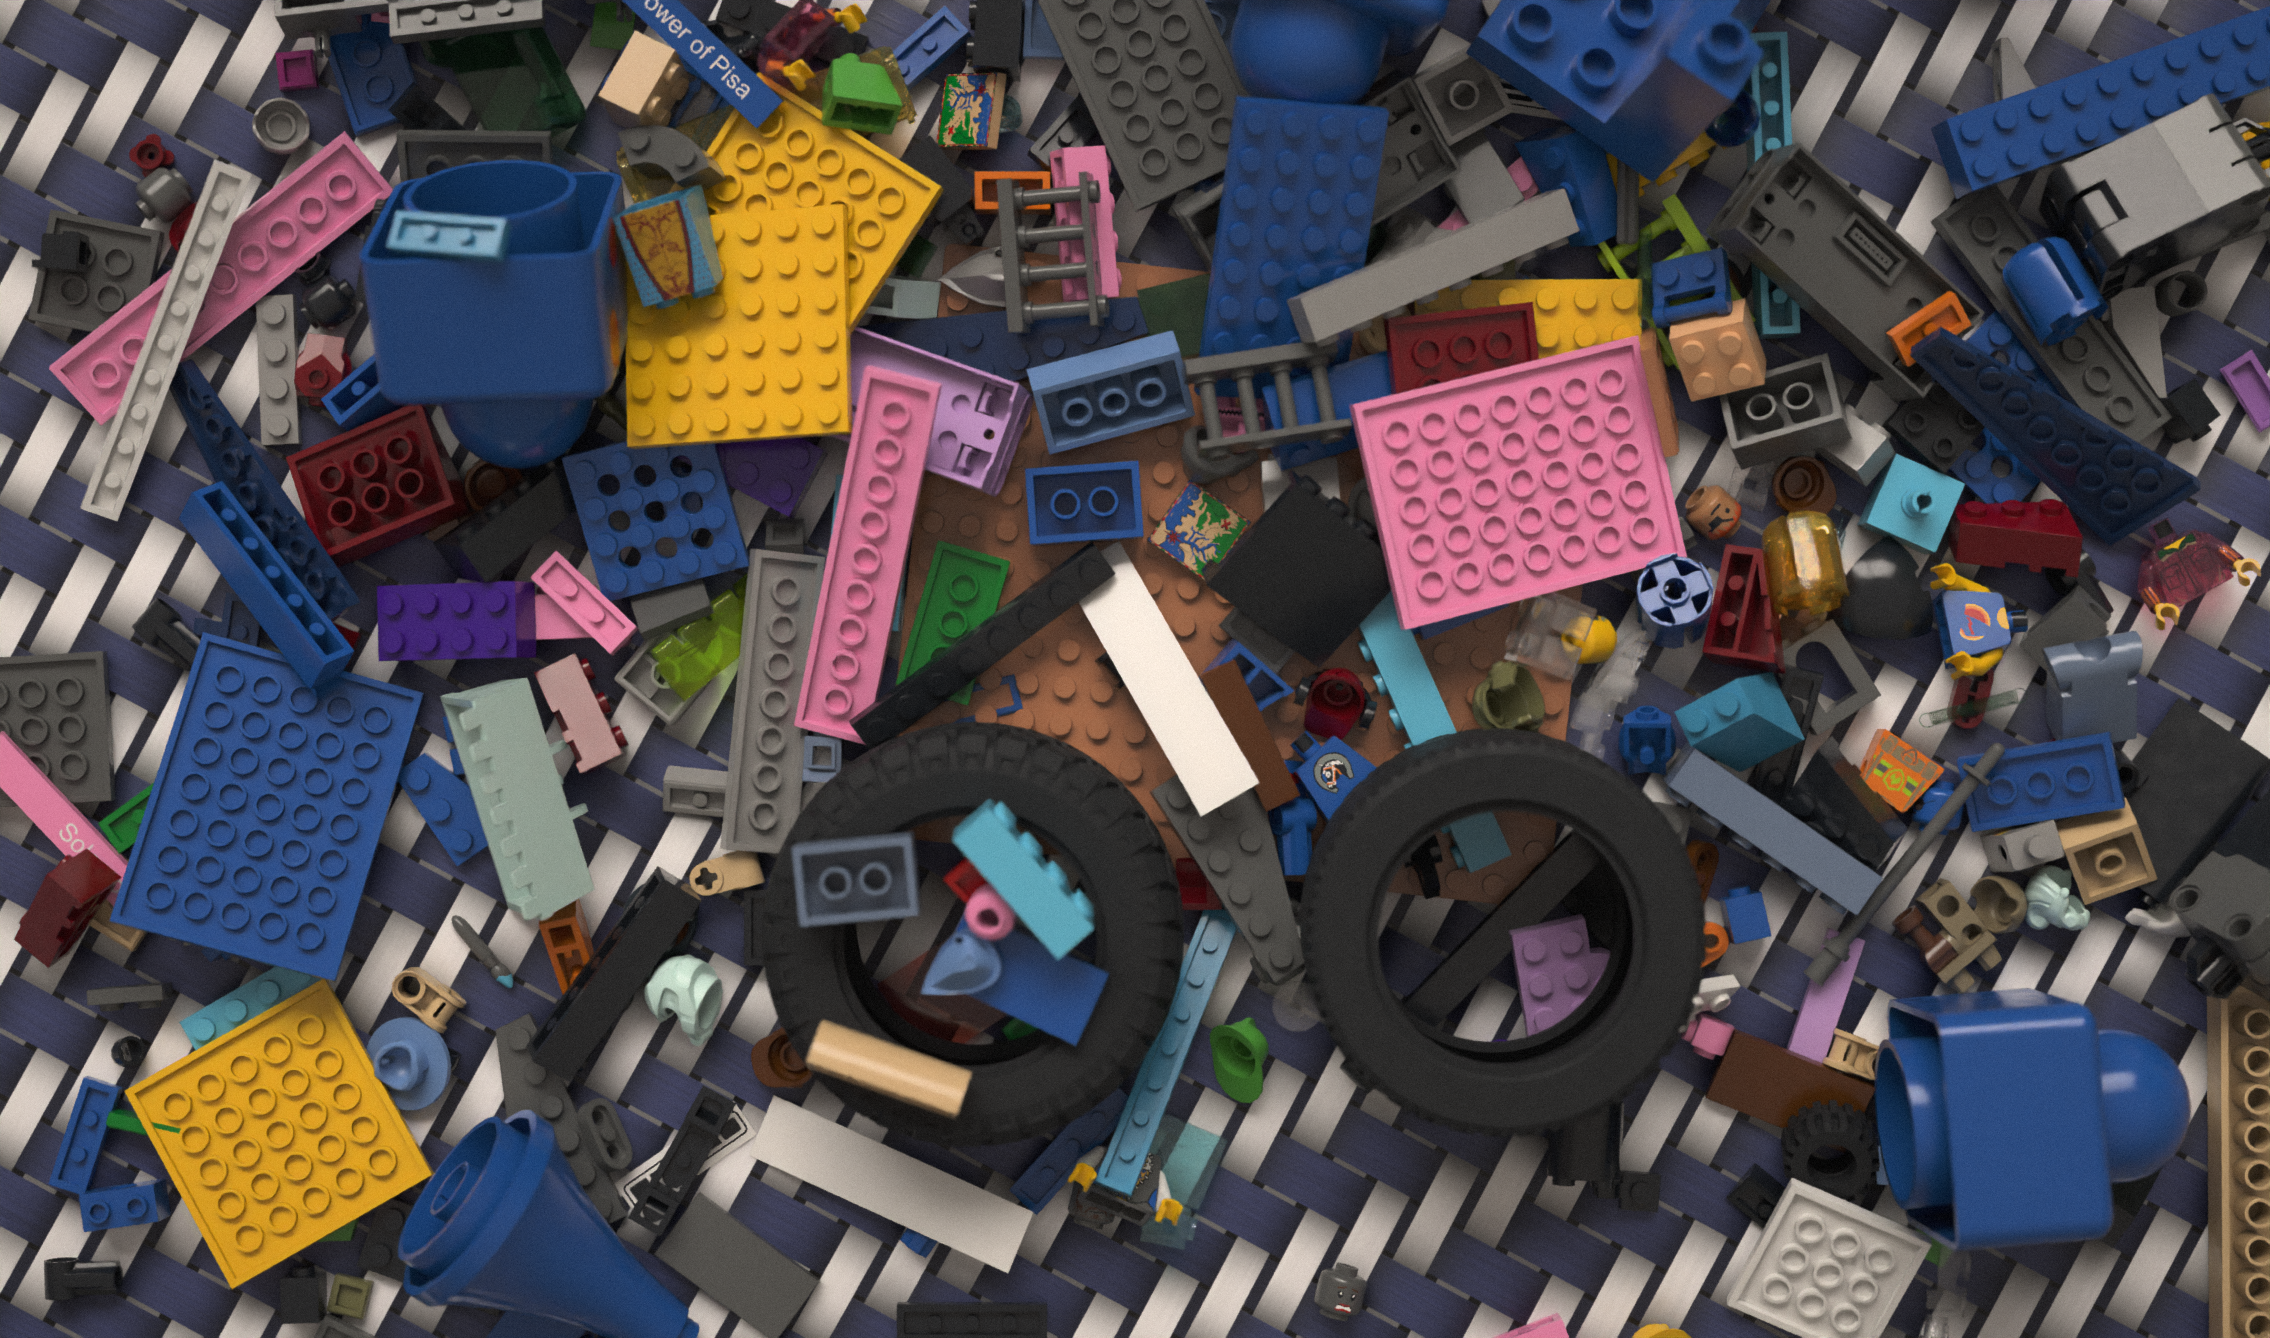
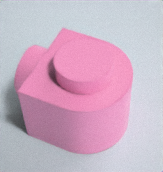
(1708, 1035)

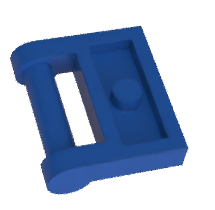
(1690, 277)

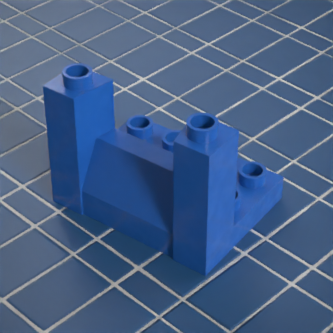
(1626, 71)

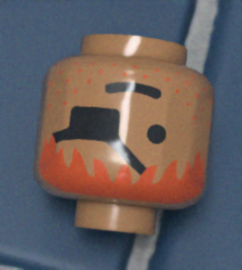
(1713, 512)

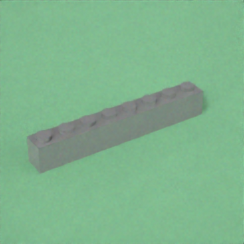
(1433, 266)

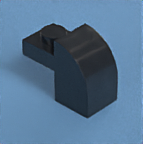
(421, 112)

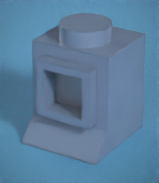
(822, 757)

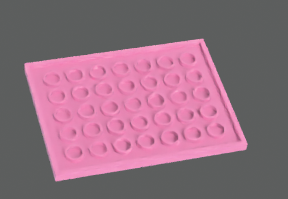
(1517, 481)

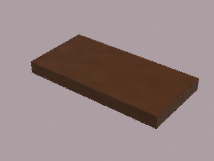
(1777, 1082)

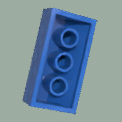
(1349, 384)

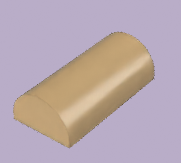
(888, 1069)

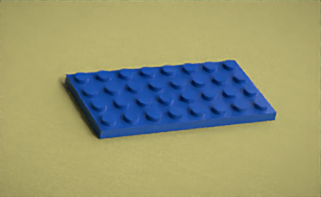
(1288, 221)

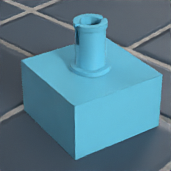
(1911, 504)

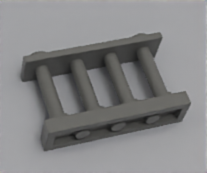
(1021, 274)
(1279, 362)

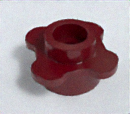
(143, 149)

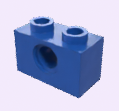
(124, 1205)

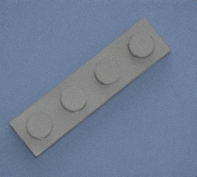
(276, 365)

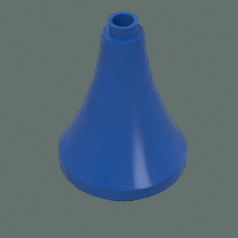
(521, 1236)

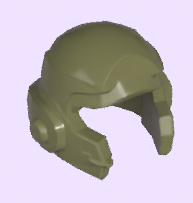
(1509, 699)

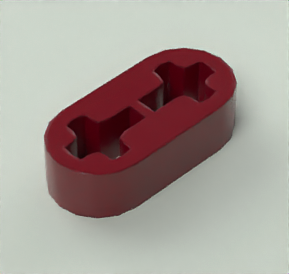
(1961, 692)

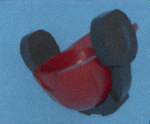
(1334, 702)

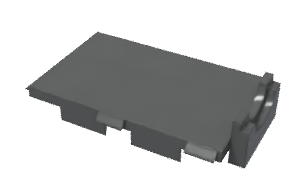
(1484, 181)

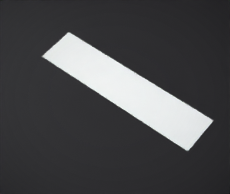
(1166, 686)
(891, 1184)

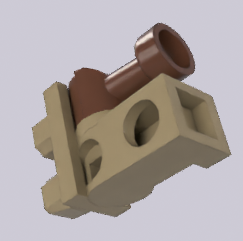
(1959, 941)

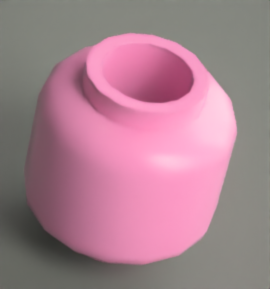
(989, 914)

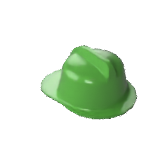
(1239, 1058)

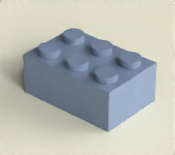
(856, 879)

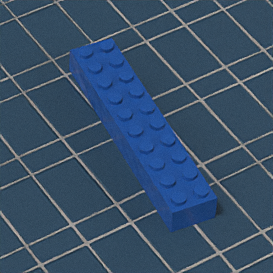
(2103, 103)

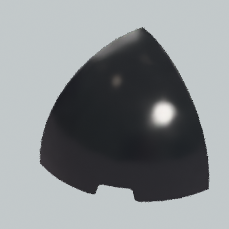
(1885, 595)

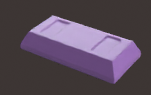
(2251, 388)

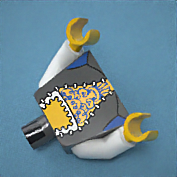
(1149, 1194)

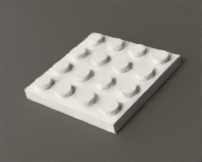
(1827, 1267)

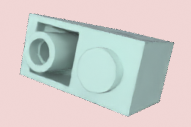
(907, 298)

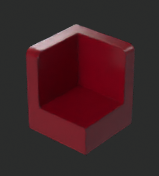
(1194, 888)

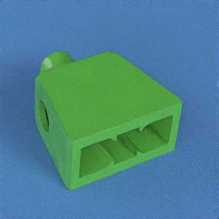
(859, 96)

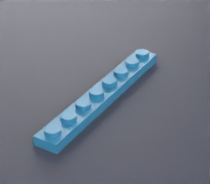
(1167, 1054)

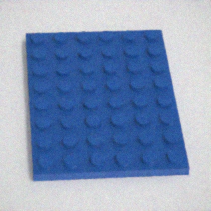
(267, 809)

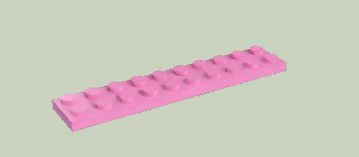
(260, 253)
(867, 550)

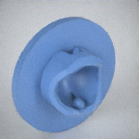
(410, 1062)

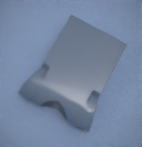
(2094, 687)

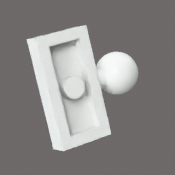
(1713, 995)

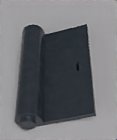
(2192, 794)

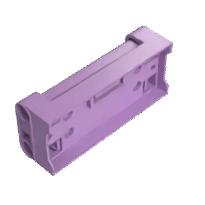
(967, 412)

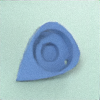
(963, 965)

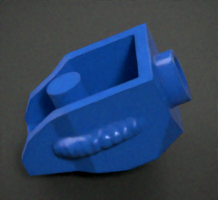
(1647, 740)

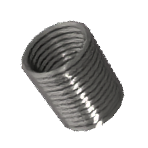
(2197, 289)

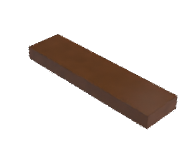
(1243, 719)

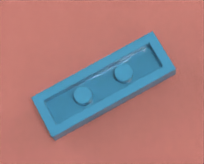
(449, 236)

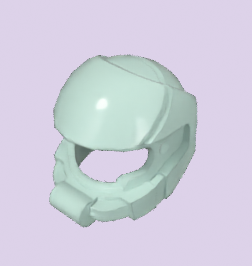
(688, 989)

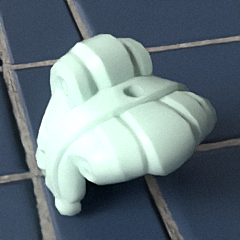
(2050, 901)

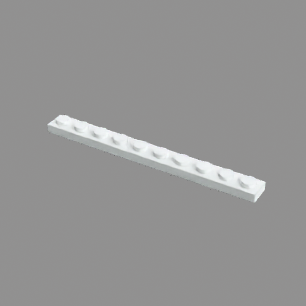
(166, 340)

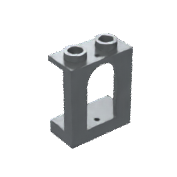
(1864, 689)

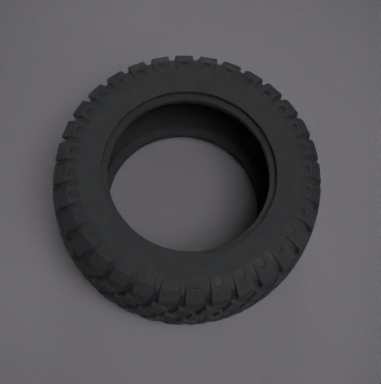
(1096, 825)

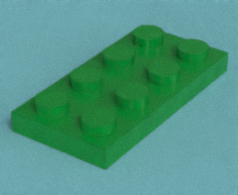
(956, 598)

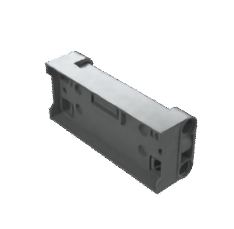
(1409, 165)
(1835, 260)

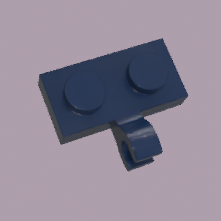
(236, 623)

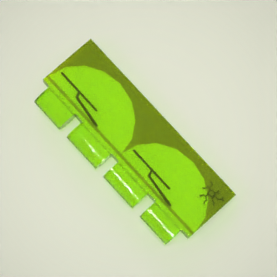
(706, 646)

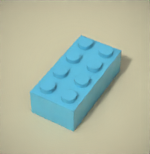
(1023, 877)

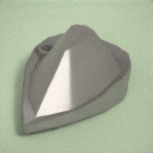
(979, 278)

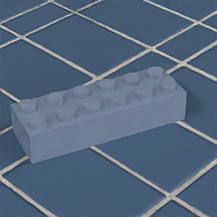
(1779, 834)

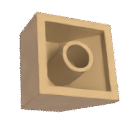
(2105, 853)

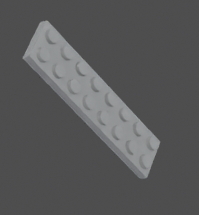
(765, 744)

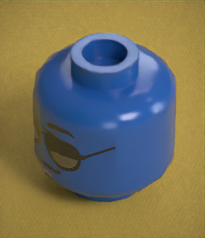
(1929, 804)

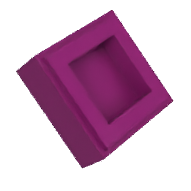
(297, 70)

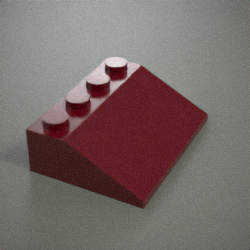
(377, 484)

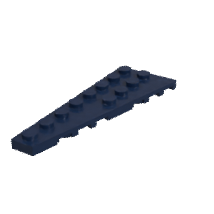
(986, 345)
(2084, 461)
(247, 477)

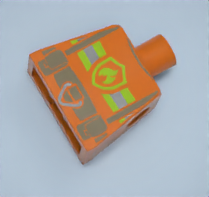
(1897, 770)

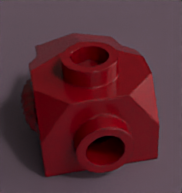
(321, 367)

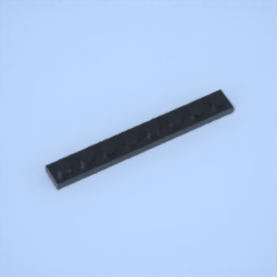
(982, 646)

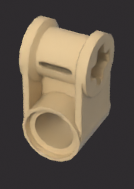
(733, 872)
(429, 999)
(1852, 1054)

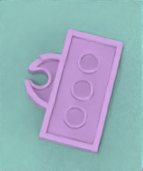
(1554, 969)

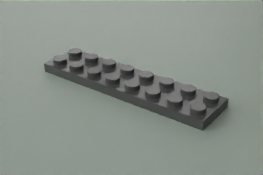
(2083, 368)

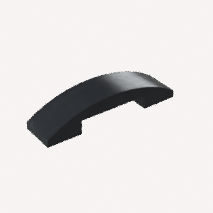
(682, 1161)

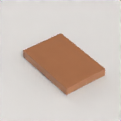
(1659, 391)

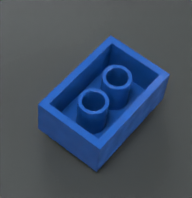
(1084, 503)

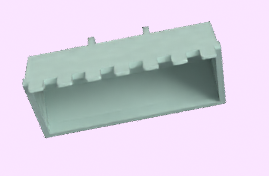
(519, 796)

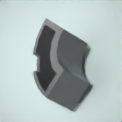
(666, 152)

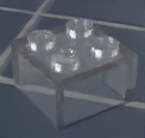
(1538, 632)

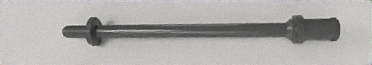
(1838, 947)

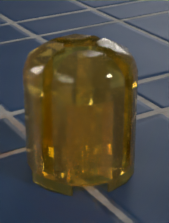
(1804, 563)

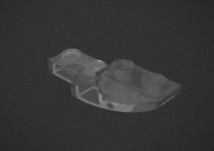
(1609, 683)

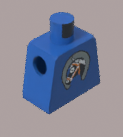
(1328, 771)

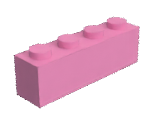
(1065, 170)

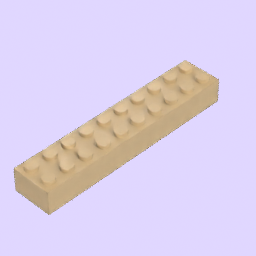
(2238, 1165)

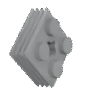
(644, 682)

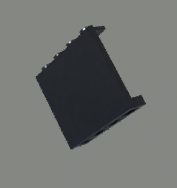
(1305, 570)

